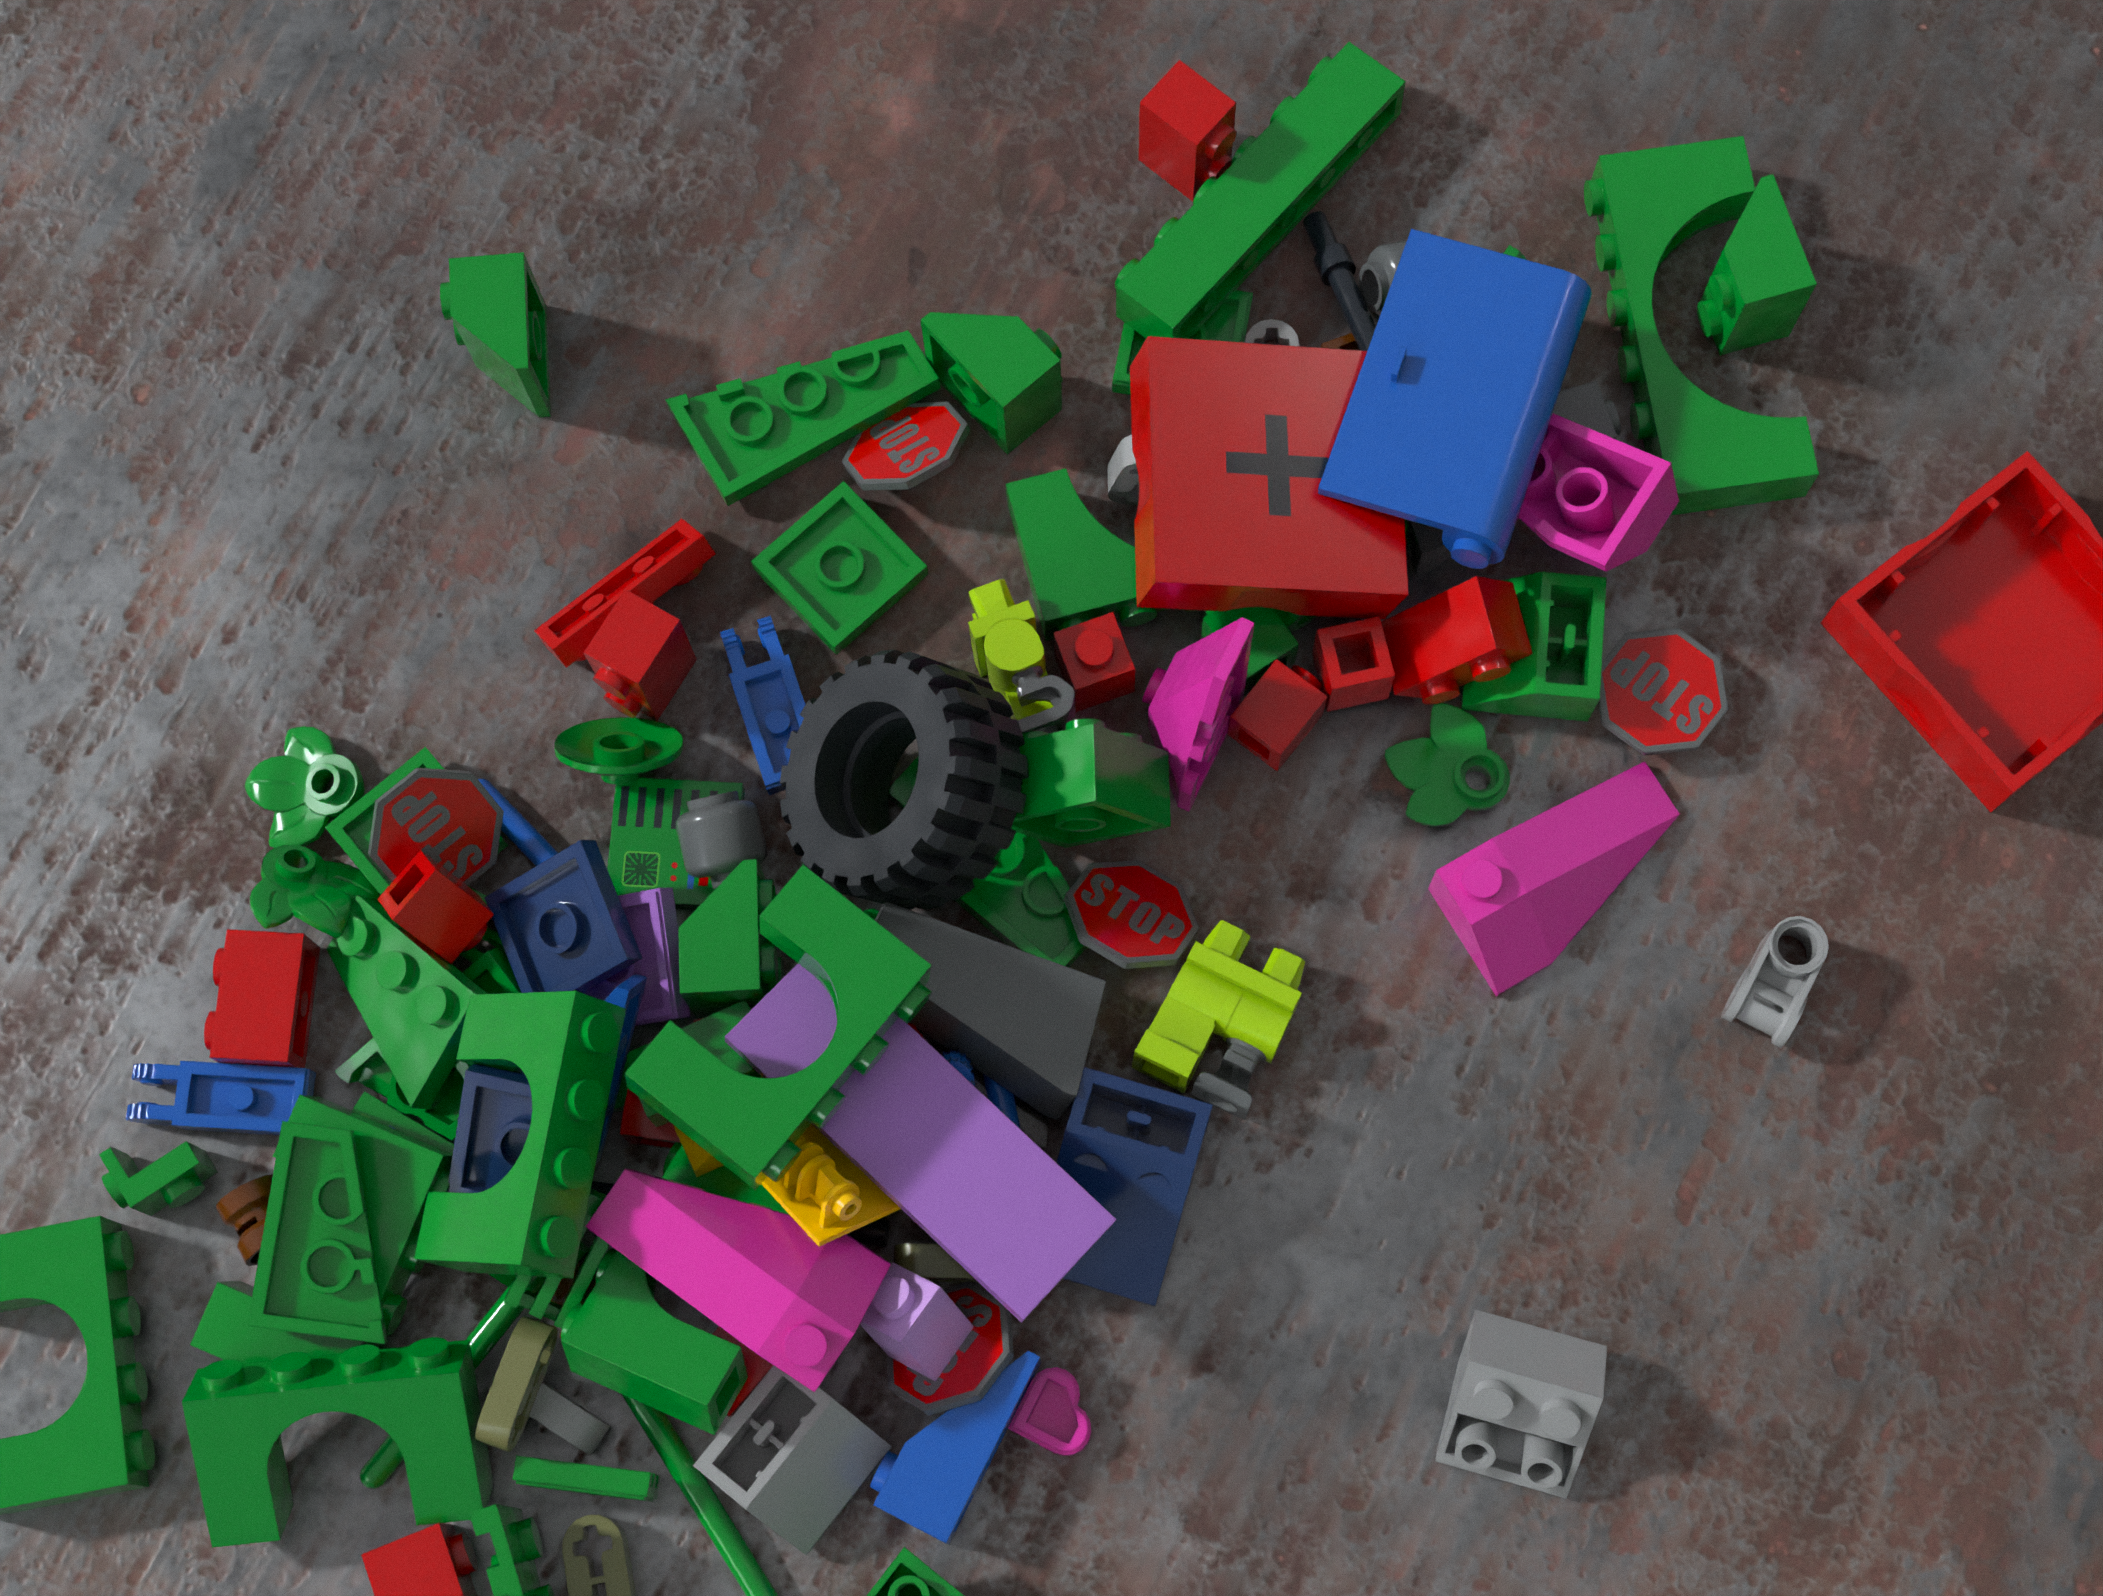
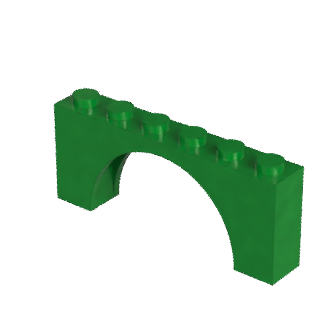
(1644, 211)
(1071, 558)

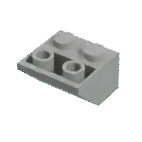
(1522, 1404)
(792, 1458)

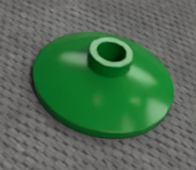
(618, 747)

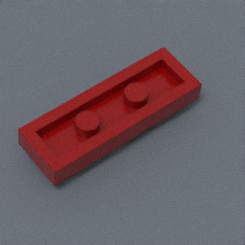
(652, 571)

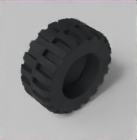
(961, 794)

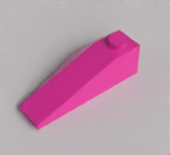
(1597, 495)
(1195, 702)
(1544, 879)
(745, 1269)

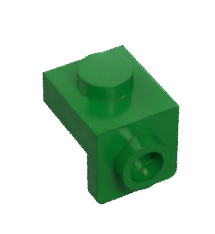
(167, 1181)

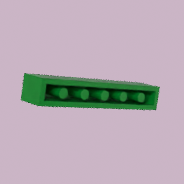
(1259, 196)

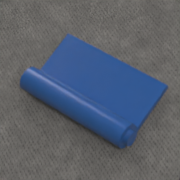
(1457, 392)

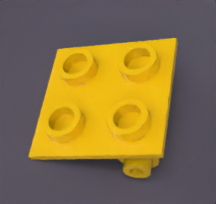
(828, 1191)

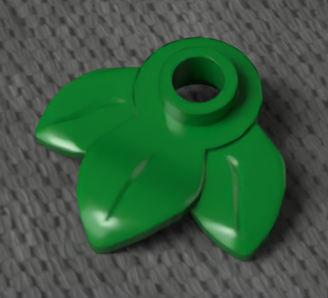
(1439, 765)
(297, 786)
(308, 888)

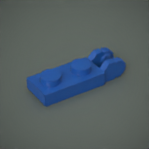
(767, 700)
(222, 1096)

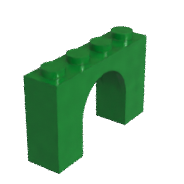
(754, 1120)
(396, 1182)
(538, 1210)
(643, 1351)
(414, 1392)
(101, 1437)

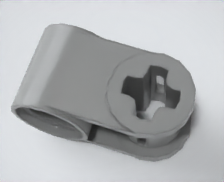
(1771, 990)

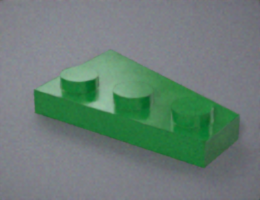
(405, 996)
(316, 1241)

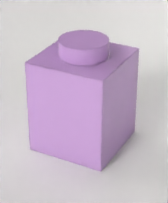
(915, 1322)

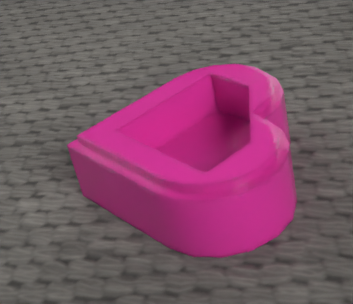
(1052, 1415)

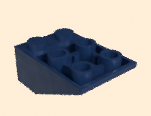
(1137, 1159)

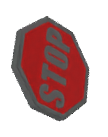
(907, 447)
(1661, 691)
(443, 816)
(1131, 914)
(973, 1366)

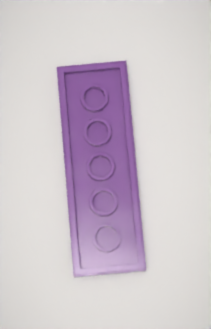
(936, 1148)

